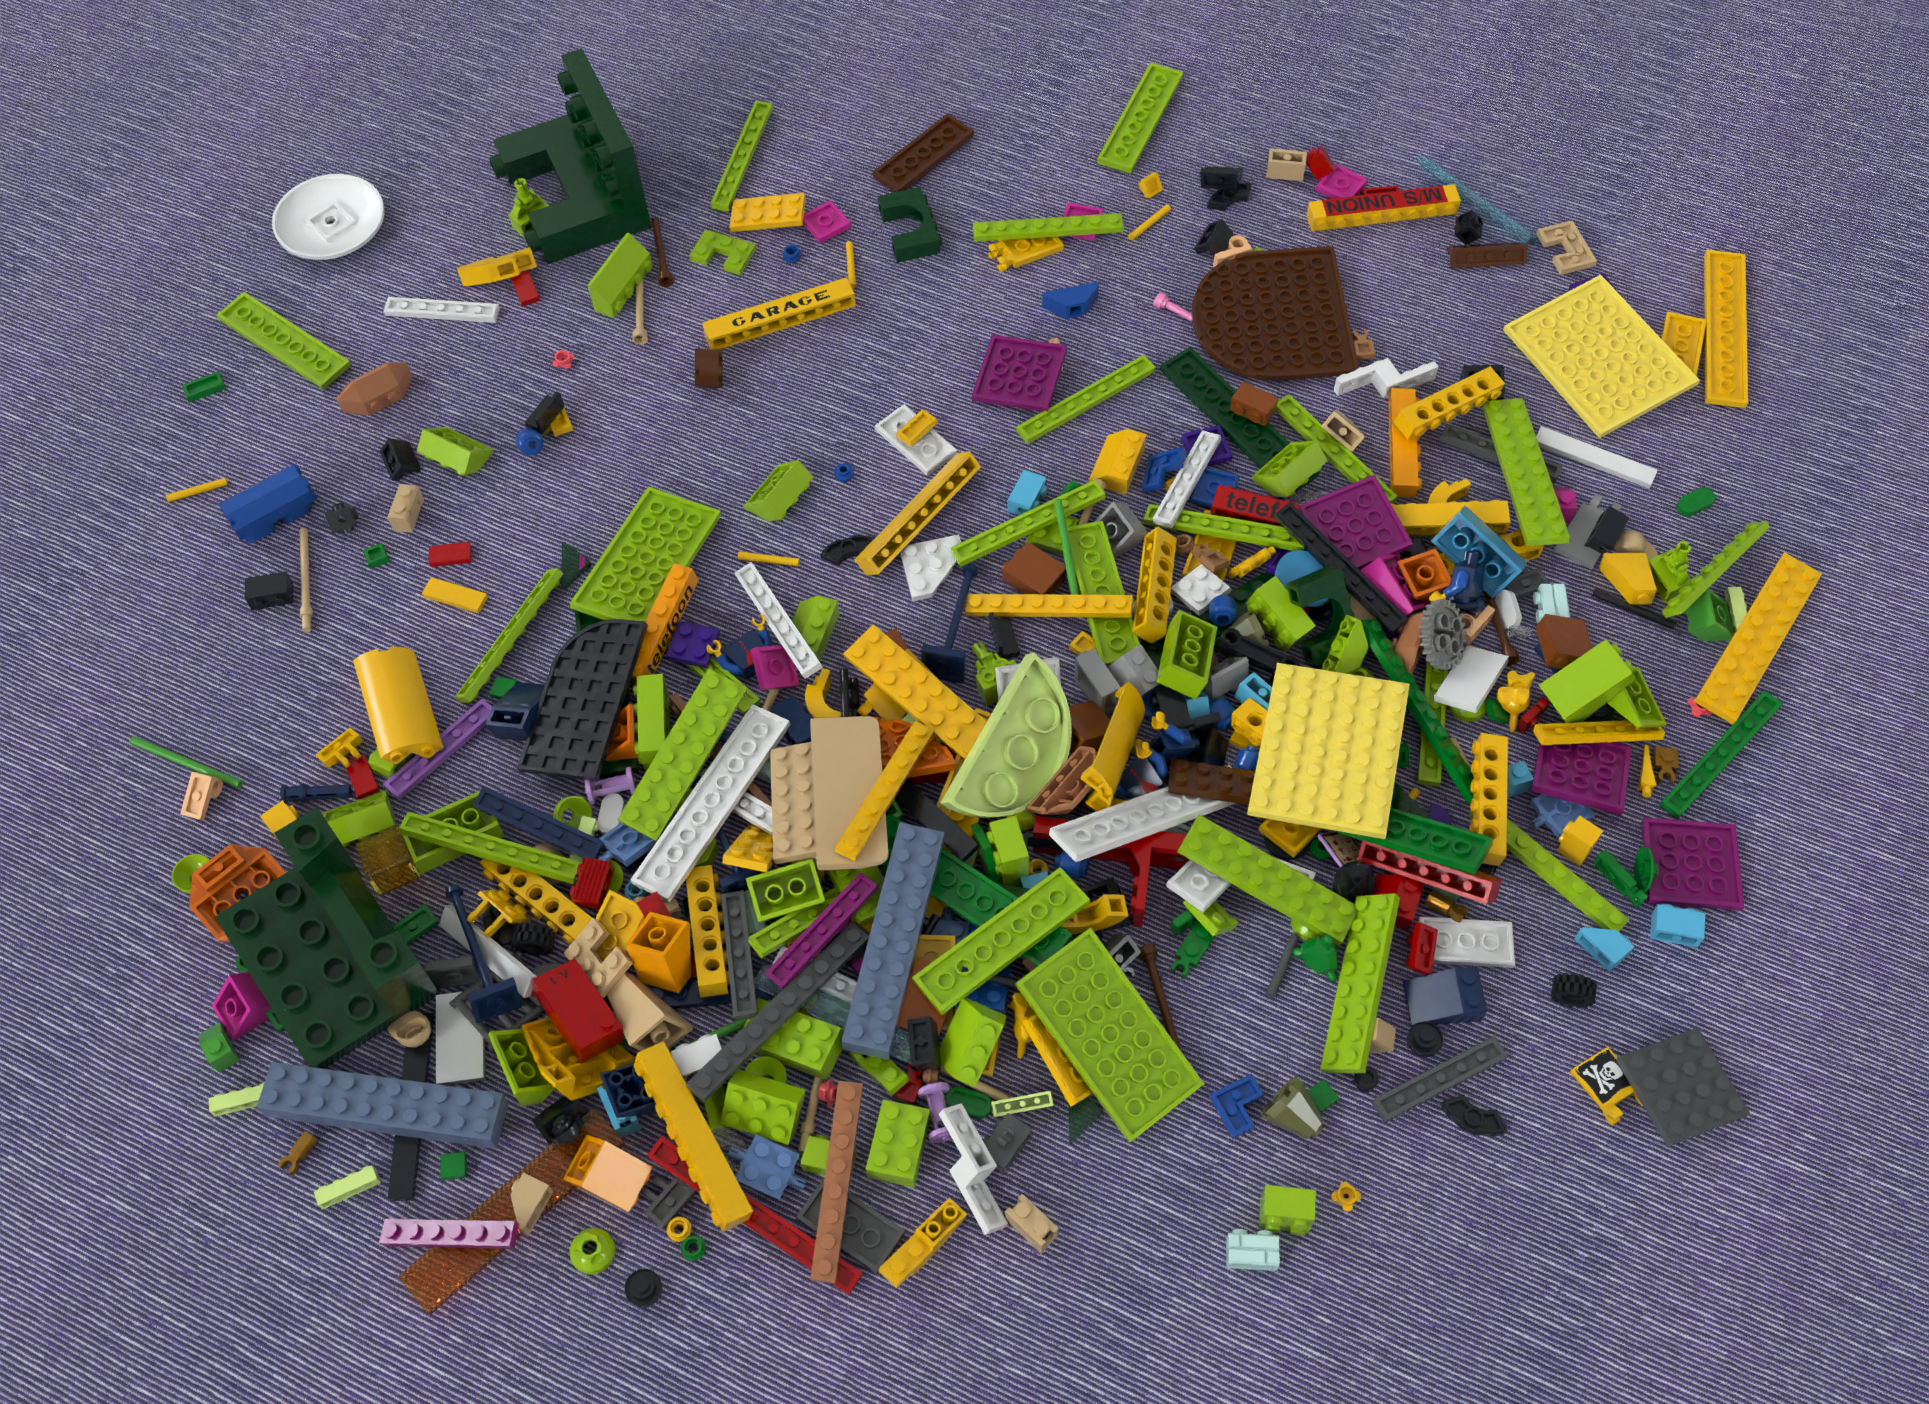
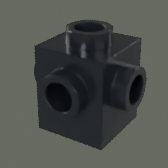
(1468, 227)
(336, 523)

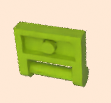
(1214, 918)

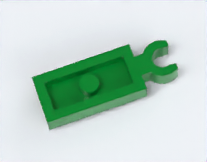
(1619, 877)
(1192, 948)

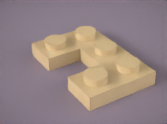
(1578, 253)
(601, 973)

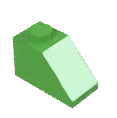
(218, 1047)

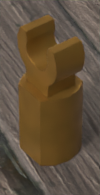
(1446, 906)
(298, 1152)

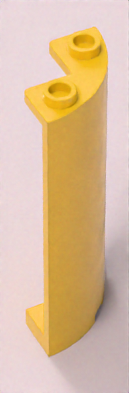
(397, 704)
(1115, 748)

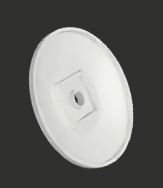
(305, 211)

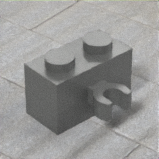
(1123, 951)
(1007, 1141)

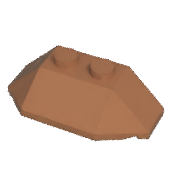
(376, 389)
(1408, 641)
(1065, 788)

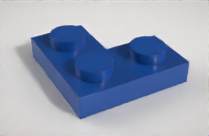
(1158, 466)
(1231, 1102)

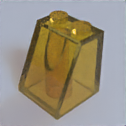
(387, 861)

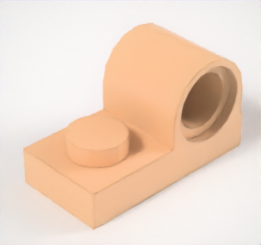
(1237, 246)
(1476, 624)
(198, 795)

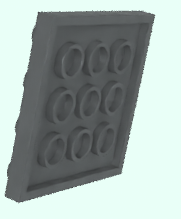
(1682, 1087)

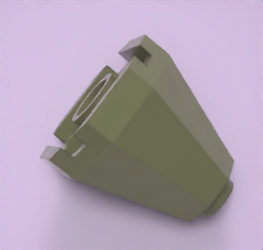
(1249, 627)
(1294, 1110)

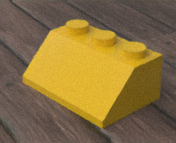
(1119, 459)

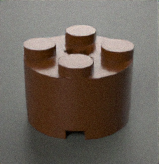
(708, 368)

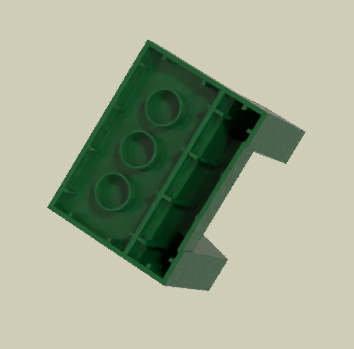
(591, 163)
(325, 948)

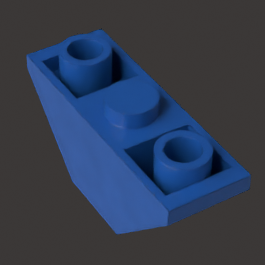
(1071, 301)

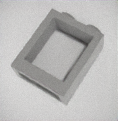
(1096, 681)

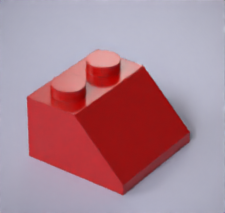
(1408, 891)

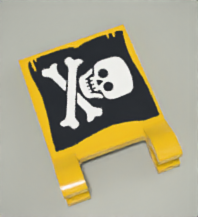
(1604, 1083)

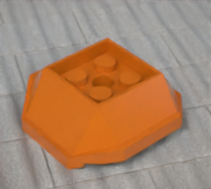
(225, 878)

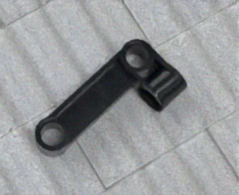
(1255, 652)

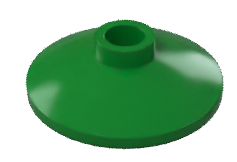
(1645, 868)

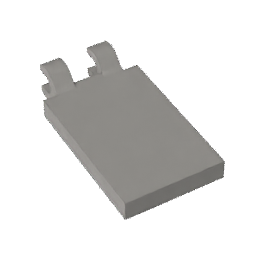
(1580, 530)

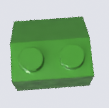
(1710, 618)

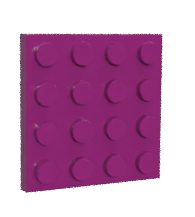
(1019, 373)
(1359, 521)
(1584, 774)
(1695, 864)

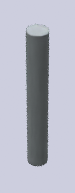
(1282, 966)

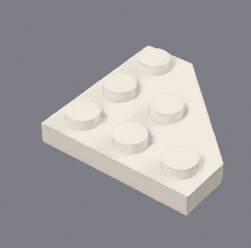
(928, 565)

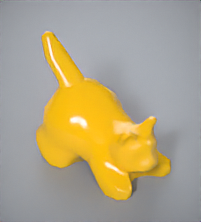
(1516, 696)
(1022, 1011)

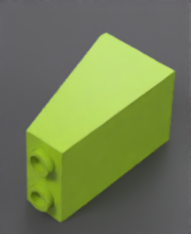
(1588, 682)

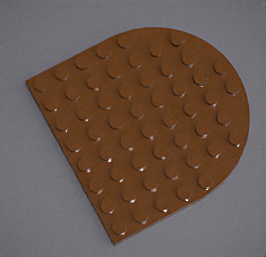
(1276, 315)

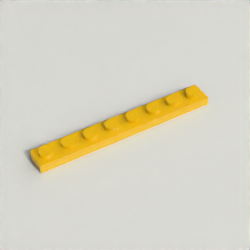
(1049, 605)
(884, 791)

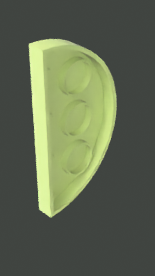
(1017, 747)

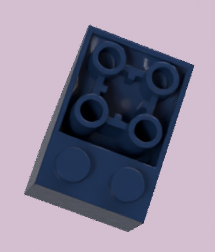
(515, 711)
(627, 1092)

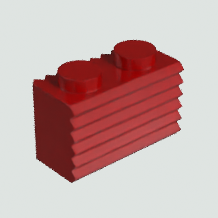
(592, 883)

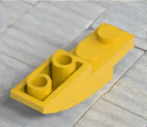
(497, 268)
(923, 1243)

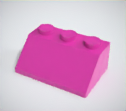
(1388, 579)

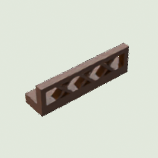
(1488, 254)

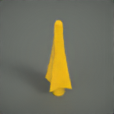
(1647, 778)

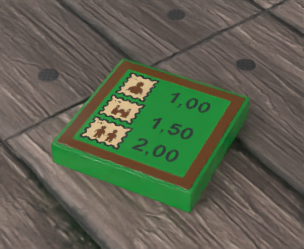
(985, 852)

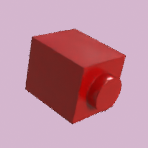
(1319, 162)

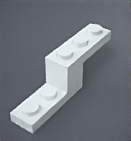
(1384, 377)
(973, 1169)

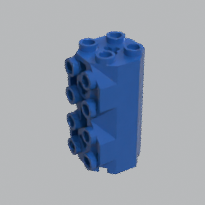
(276, 498)

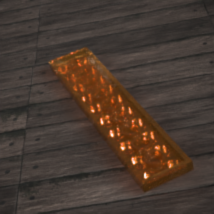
(446, 1270)

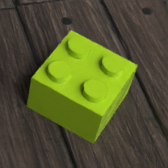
(1287, 1209)

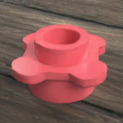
(563, 359)
(1696, 710)
(828, 1092)

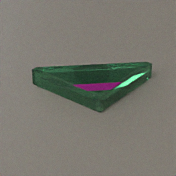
(573, 565)

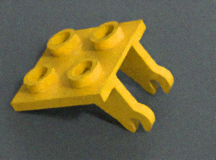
(501, 900)

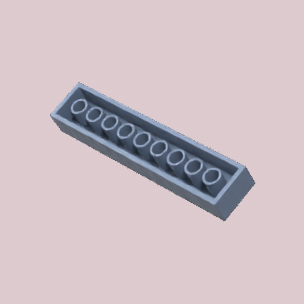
(893, 941)
(383, 1105)

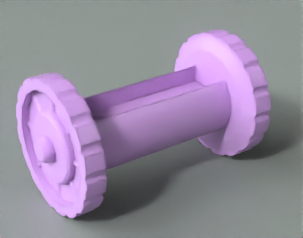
(610, 785)
(935, 1097)

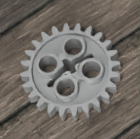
(1439, 646)

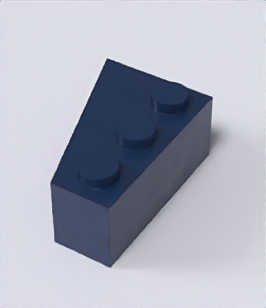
(796, 713)

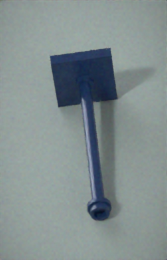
(945, 661)
(737, 880)
(494, 998)

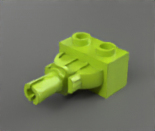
(526, 203)
(1671, 571)
(986, 672)

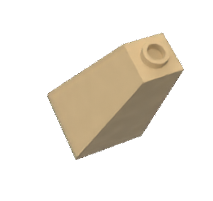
(645, 1016)

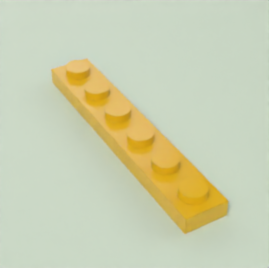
(1595, 732)

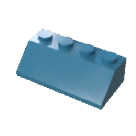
(1469, 532)

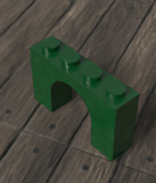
(912, 205)
(1318, 585)

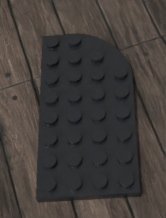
(583, 701)

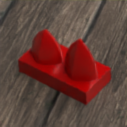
(1422, 950)

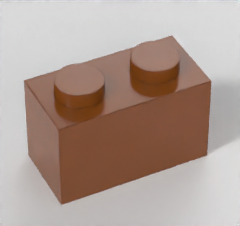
(1254, 404)

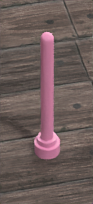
(1162, 301)

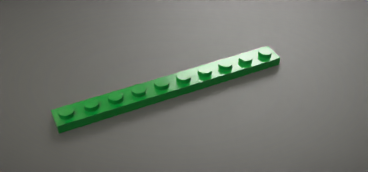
(1420, 709)

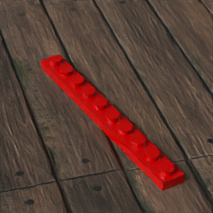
(762, 1220)

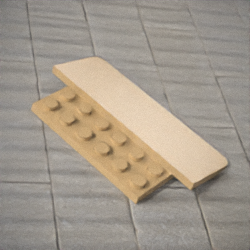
(821, 789)

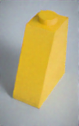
(1630, 576)

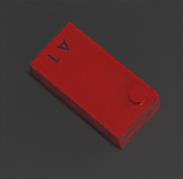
(578, 1010)

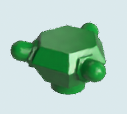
(1320, 956)

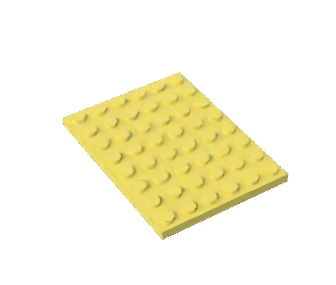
(1600, 356)
(1329, 750)

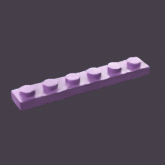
(452, 739)

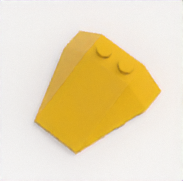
(562, 1067)

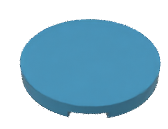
(1296, 565)

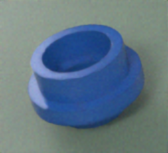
(791, 253)
(844, 476)

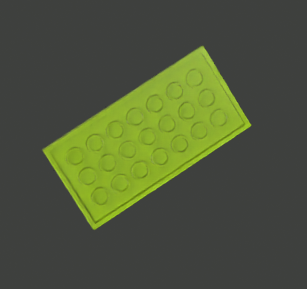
(641, 554)
(1109, 1034)

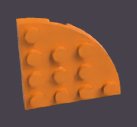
(932, 760)

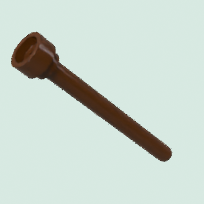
(665, 277)
(1506, 647)
(1148, 955)

